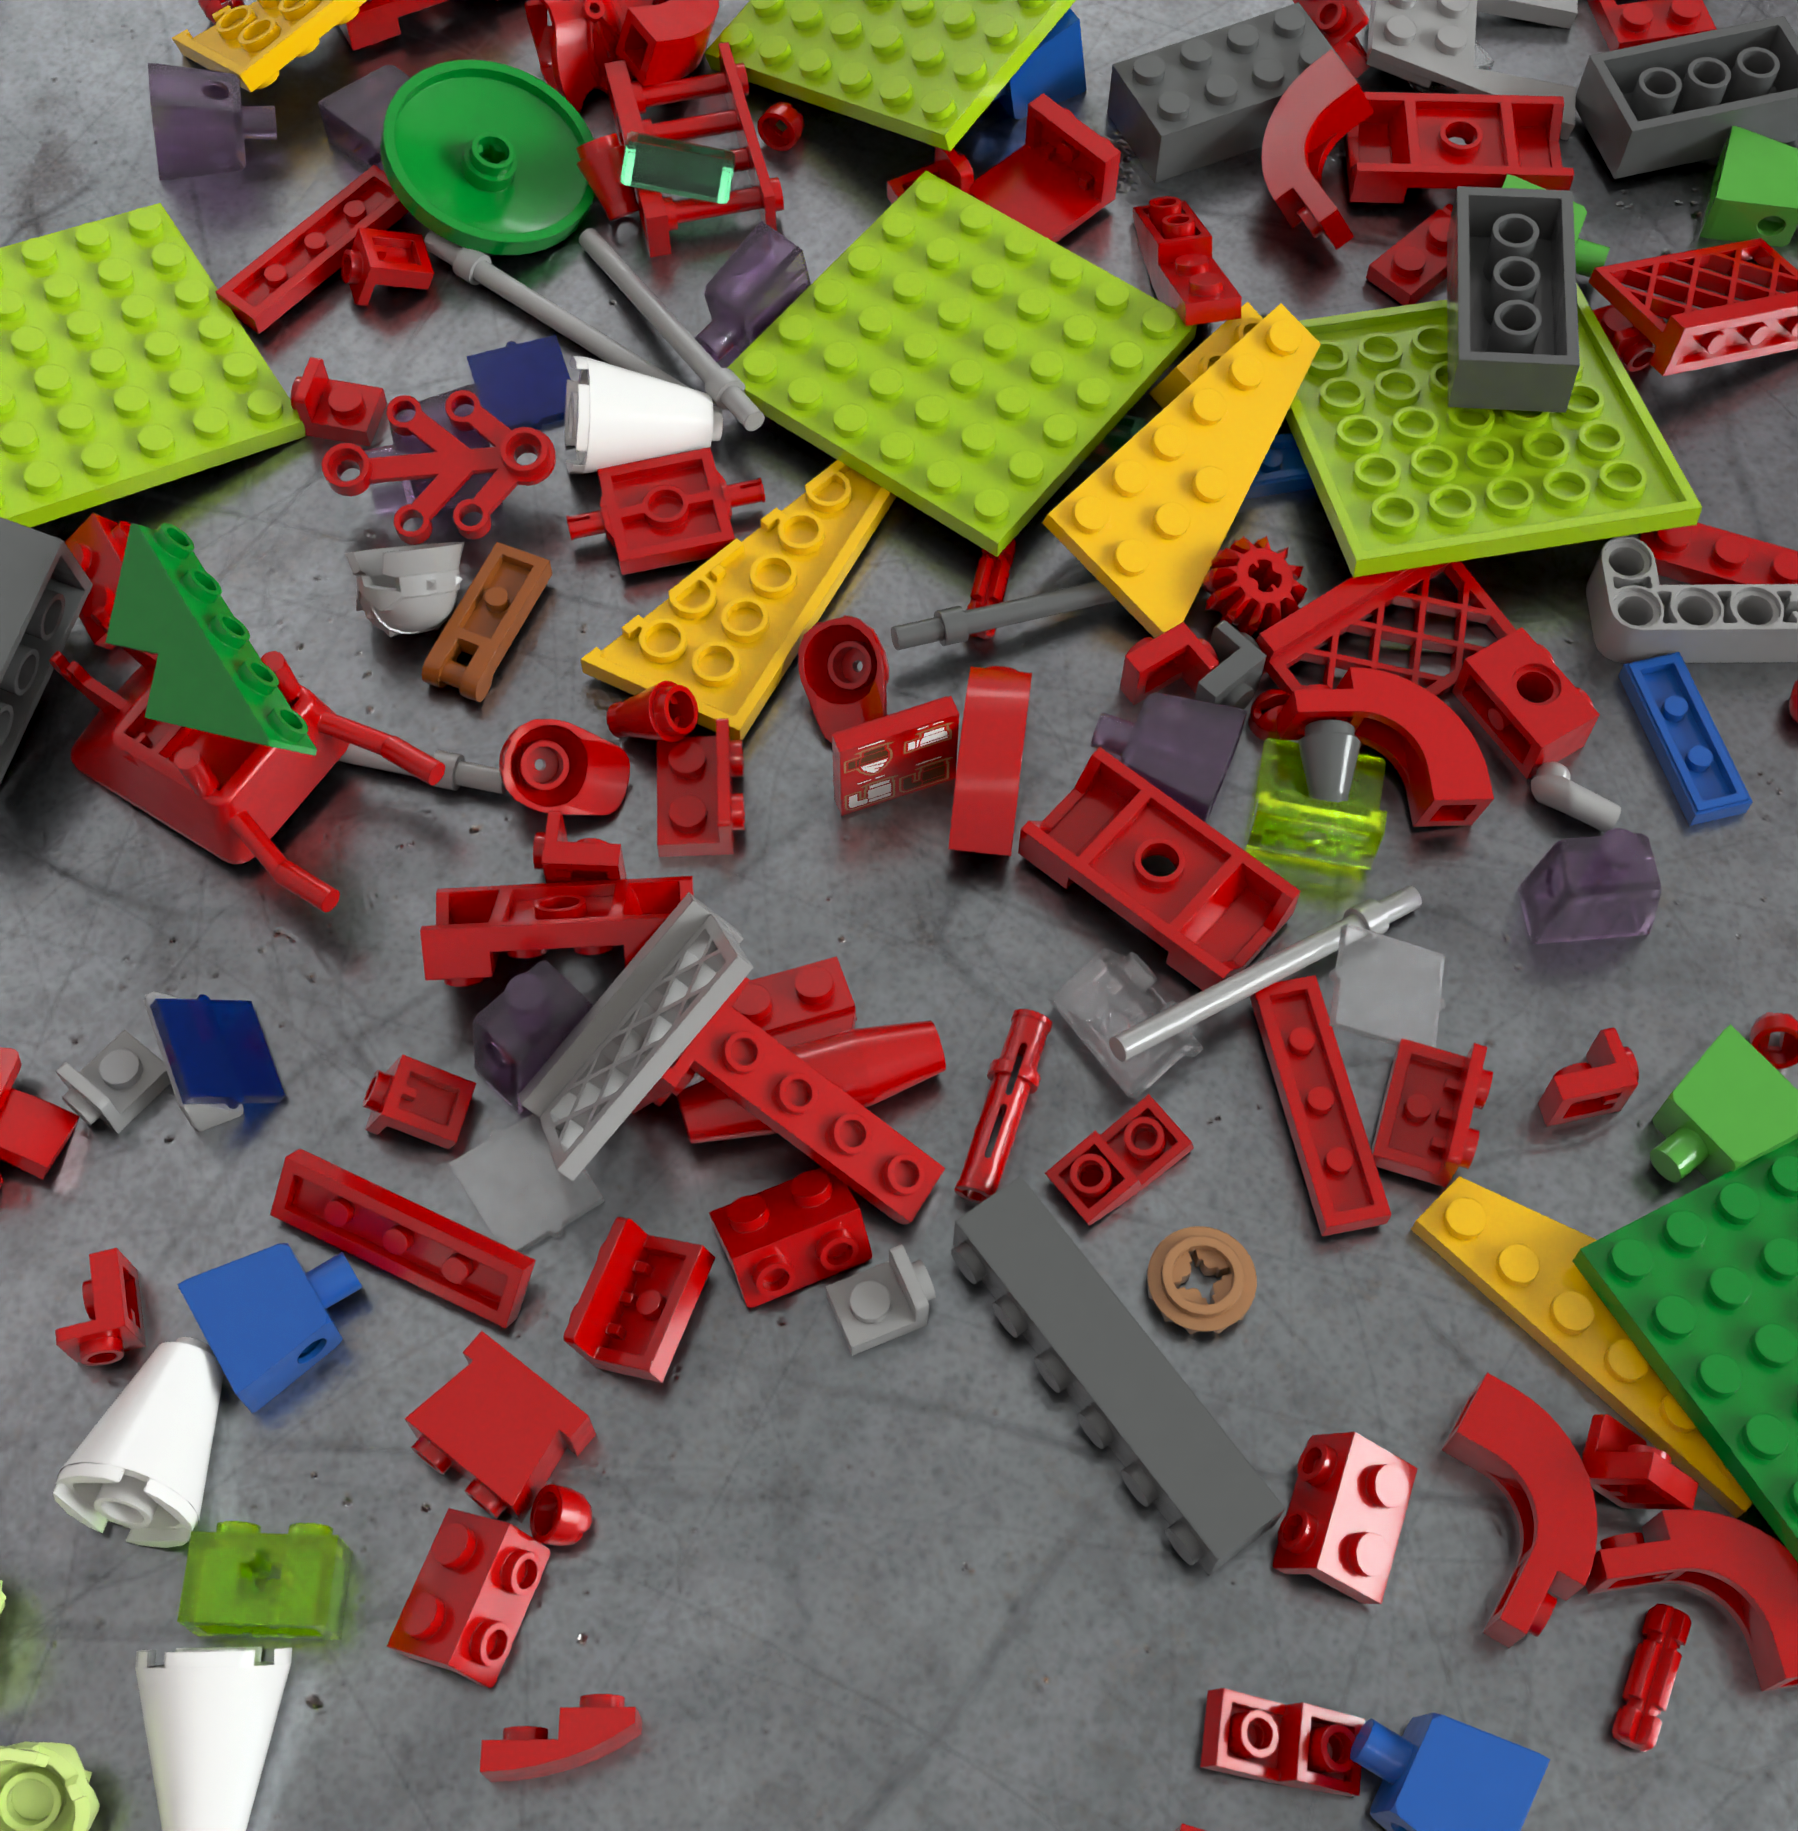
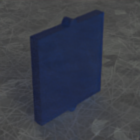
(522, 382)
(217, 1051)

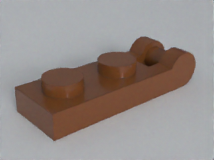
(487, 621)

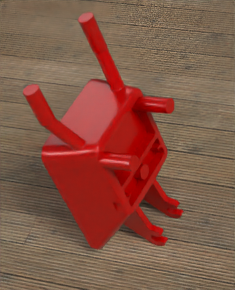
(219, 787)

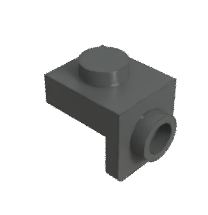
(1238, 670)

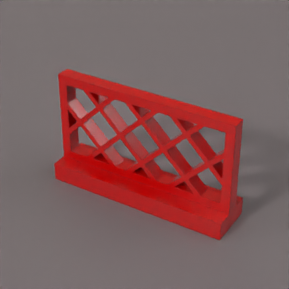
(1725, 327)
(1359, 598)

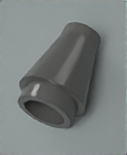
(1329, 758)

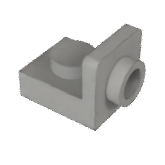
(115, 1083)
(882, 1301)

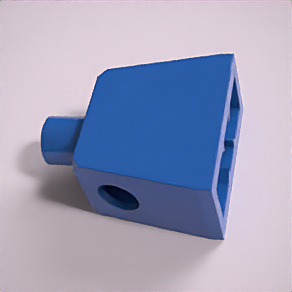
(1051, 69)
(269, 1317)
(1448, 1776)

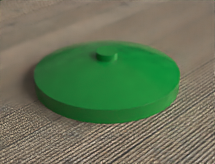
(487, 157)

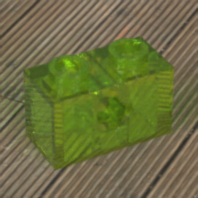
(303, 1604)

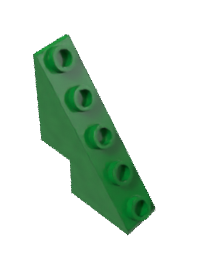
(205, 663)

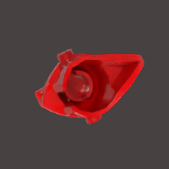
(577, 42)

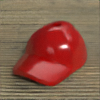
(830, 675)
(578, 771)

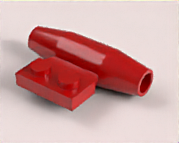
(815, 1019)

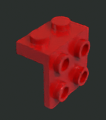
(1054, 178)

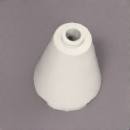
(632, 417)
(149, 1450)
(209, 1731)

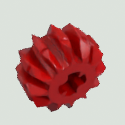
(1253, 585)

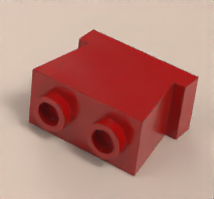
(498, 1429)

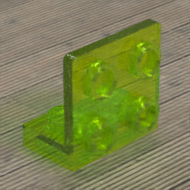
(1311, 828)

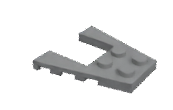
(1437, 44)

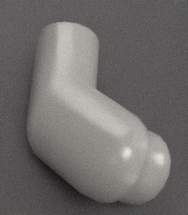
(1556, 790)

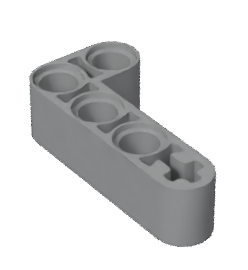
(1706, 623)

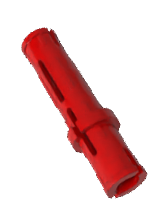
(1025, 1039)

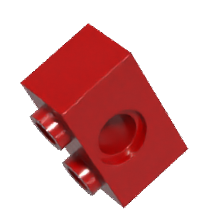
(1529, 733)

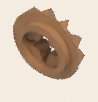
(1215, 1255)

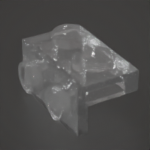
(1112, 997)

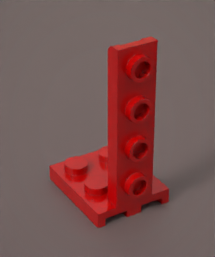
(804, 1111)

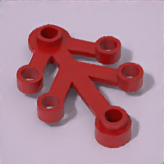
(449, 464)

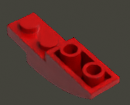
(1181, 262)

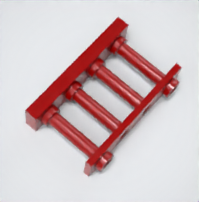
(662, 214)

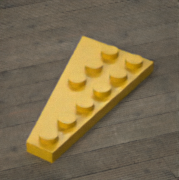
(264, 37)
(1172, 491)
(746, 609)
(1529, 1274)

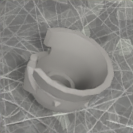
(408, 585)

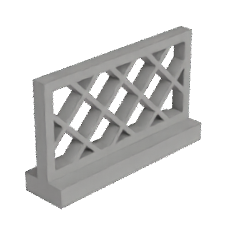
(635, 1032)

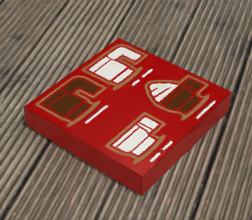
(895, 755)

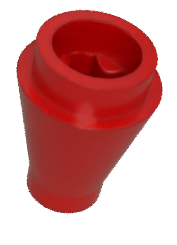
(602, 167)
(656, 713)

